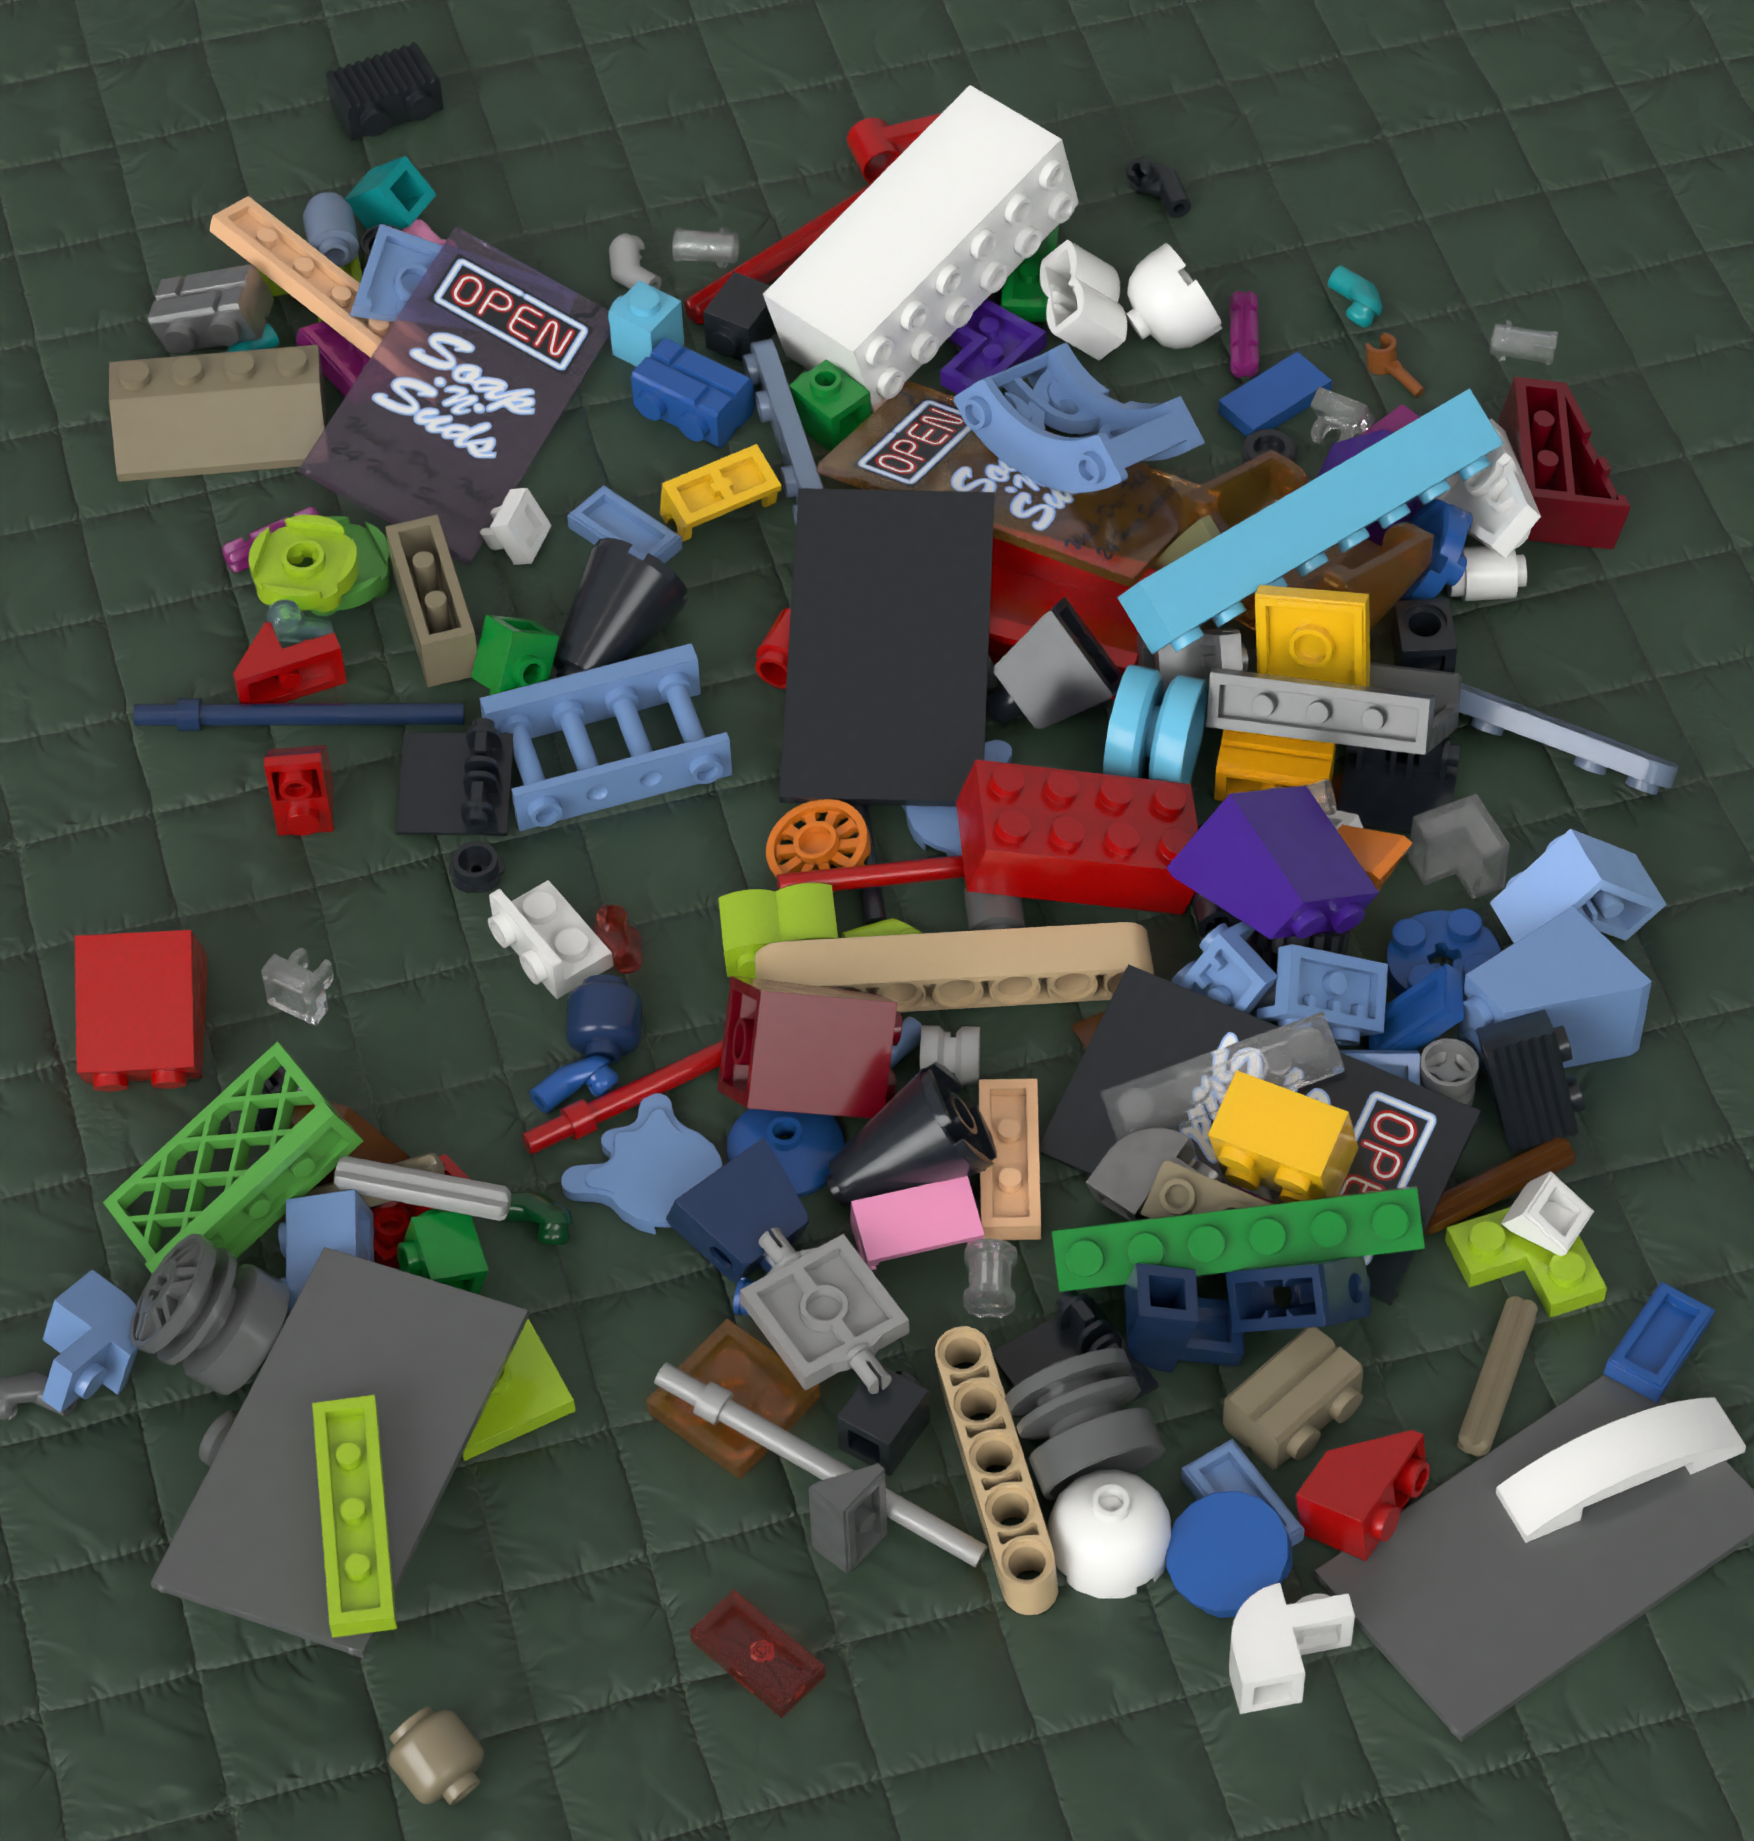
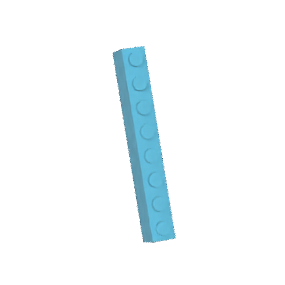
(1311, 521)

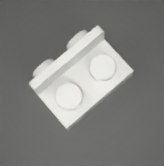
(549, 938)

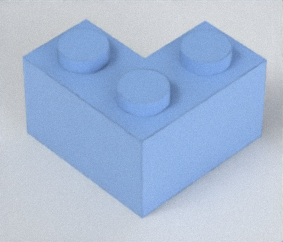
(1585, 873)

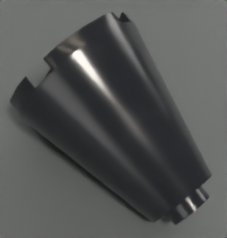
(617, 608)
(914, 1141)

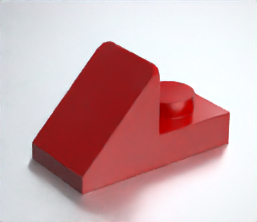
(288, 673)

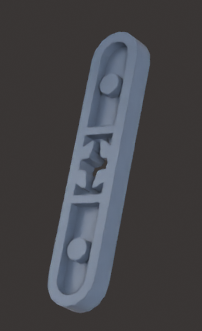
(777, 405)
(1592, 750)

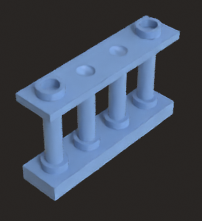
(597, 695)

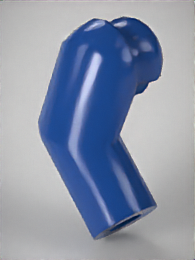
(570, 1078)

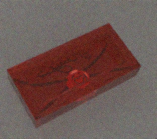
(757, 1653)

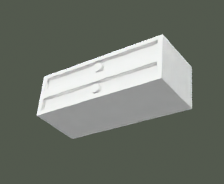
(924, 245)

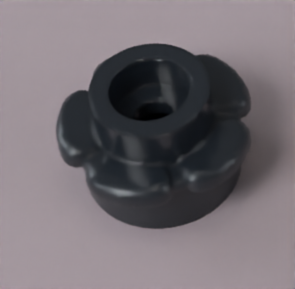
(476, 857)

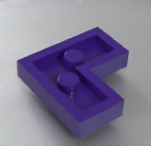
(991, 344)

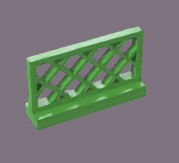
(251, 1197)

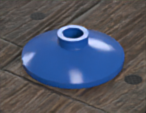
(803, 1156)

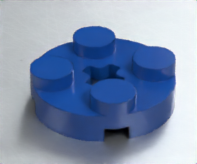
(1447, 565)
(1432, 935)

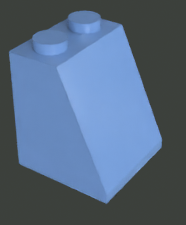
(1570, 975)

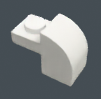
(1273, 1636)

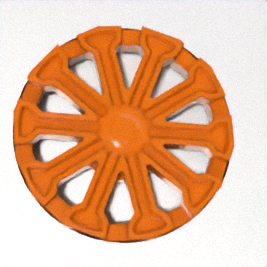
(818, 842)

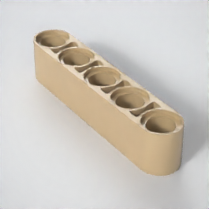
(1000, 1493)

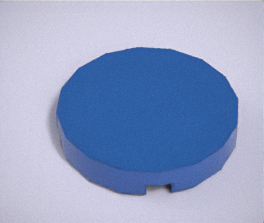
(1227, 1551)

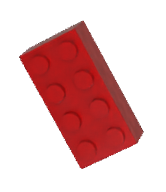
(1074, 836)

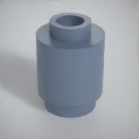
(331, 228)

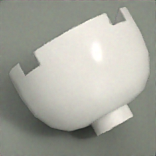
(1169, 302)
(1109, 1533)

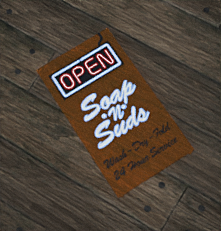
(926, 446)

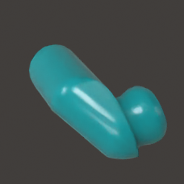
(1361, 292)

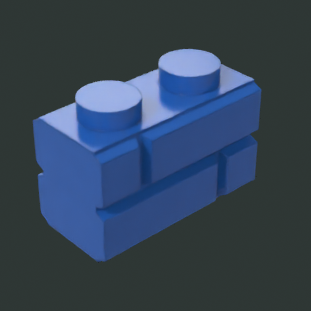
(692, 393)

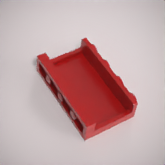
(1031, 584)

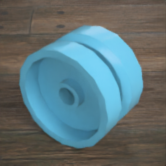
(1155, 728)

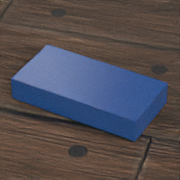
(1274, 395)
(1422, 1012)
(1659, 1342)

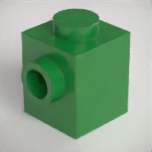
(830, 403)
(513, 653)
(444, 1249)

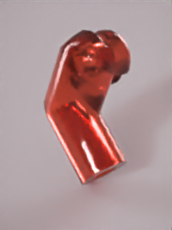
(620, 938)

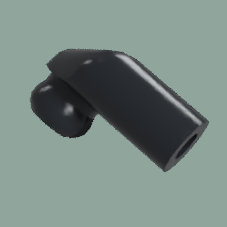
(1159, 182)

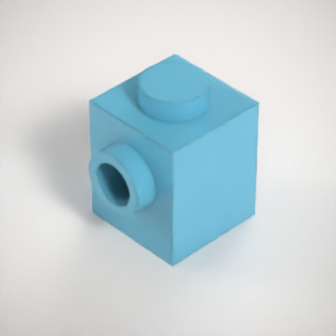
(642, 321)

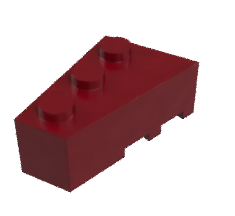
(1562, 466)

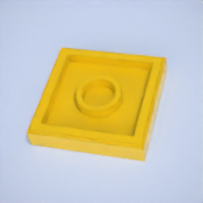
(1313, 634)

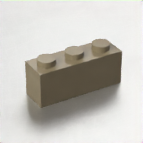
(432, 600)

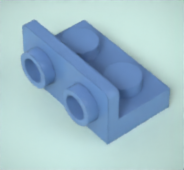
(1228, 969)
(1340, 985)

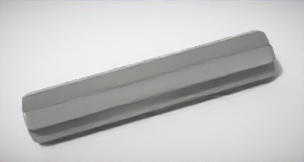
(423, 1188)

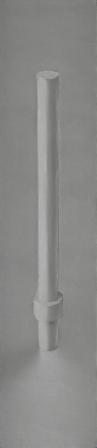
(716, 1405)

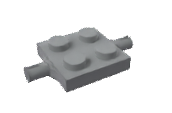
(824, 1311)

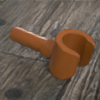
(1385, 361)

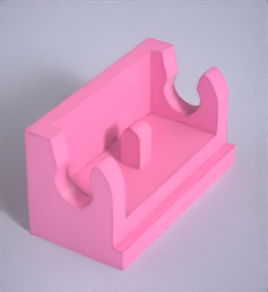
(915, 1220)

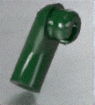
(541, 1209)

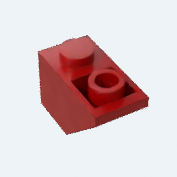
(300, 789)
(1360, 1491)

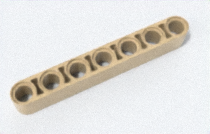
(967, 966)

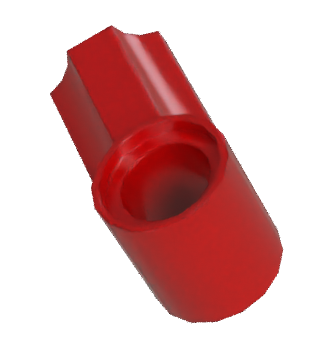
(879, 145)

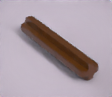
(1500, 1182)

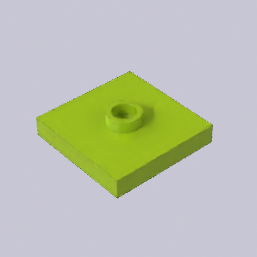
(524, 1398)

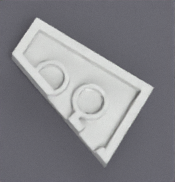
(1497, 500)

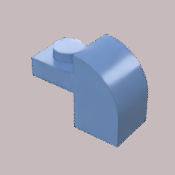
(92, 1334)

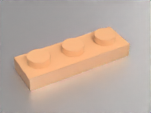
(1013, 1183)

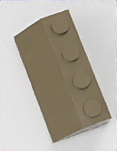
(216, 412)

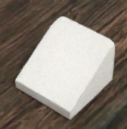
(1548, 1214)

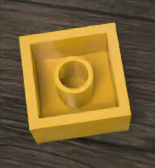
(1281, 1140)

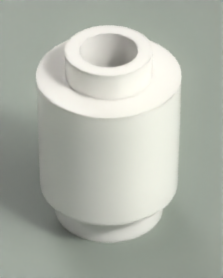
(1490, 575)

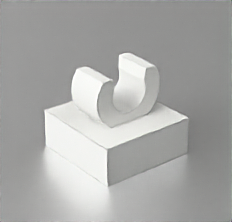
(517, 527)

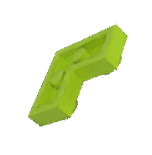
(1491, 1251)

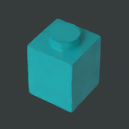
(391, 195)

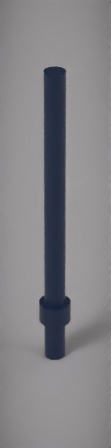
(192, 714)

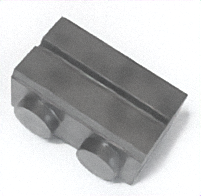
(211, 309)

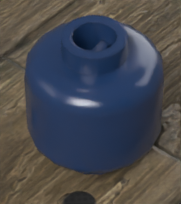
(604, 1018)

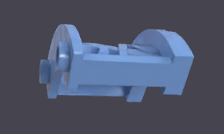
(1074, 403)

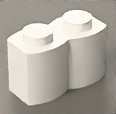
(1083, 300)

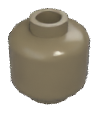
(436, 1756)

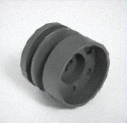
(209, 1314)
(1079, 1411)

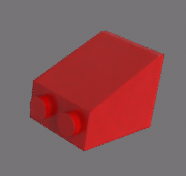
(140, 1008)

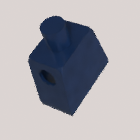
(735, 1208)
(1321, 1295)

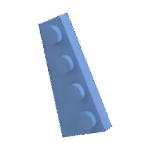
(392, 273)

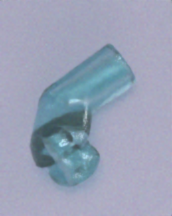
(292, 625)

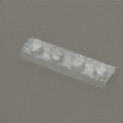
(1195, 1088)

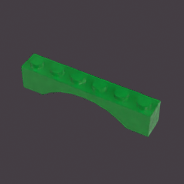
(1241, 1237)

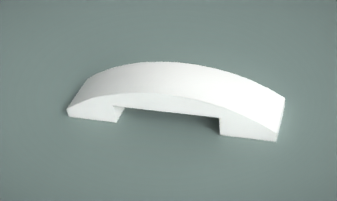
(1614, 1459)

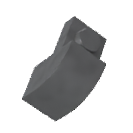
(1214, 650)
(1132, 1164)

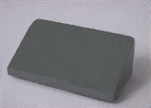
(849, 1515)

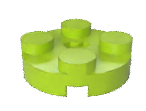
(310, 587)

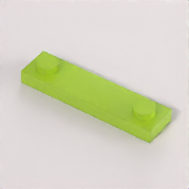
(354, 1516)

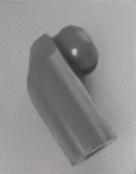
(25, 1389)

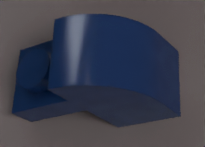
(1173, 1324)

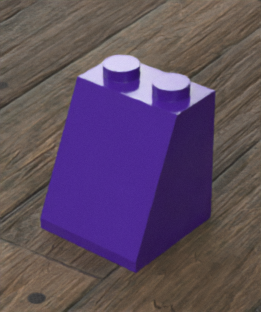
(1276, 865)

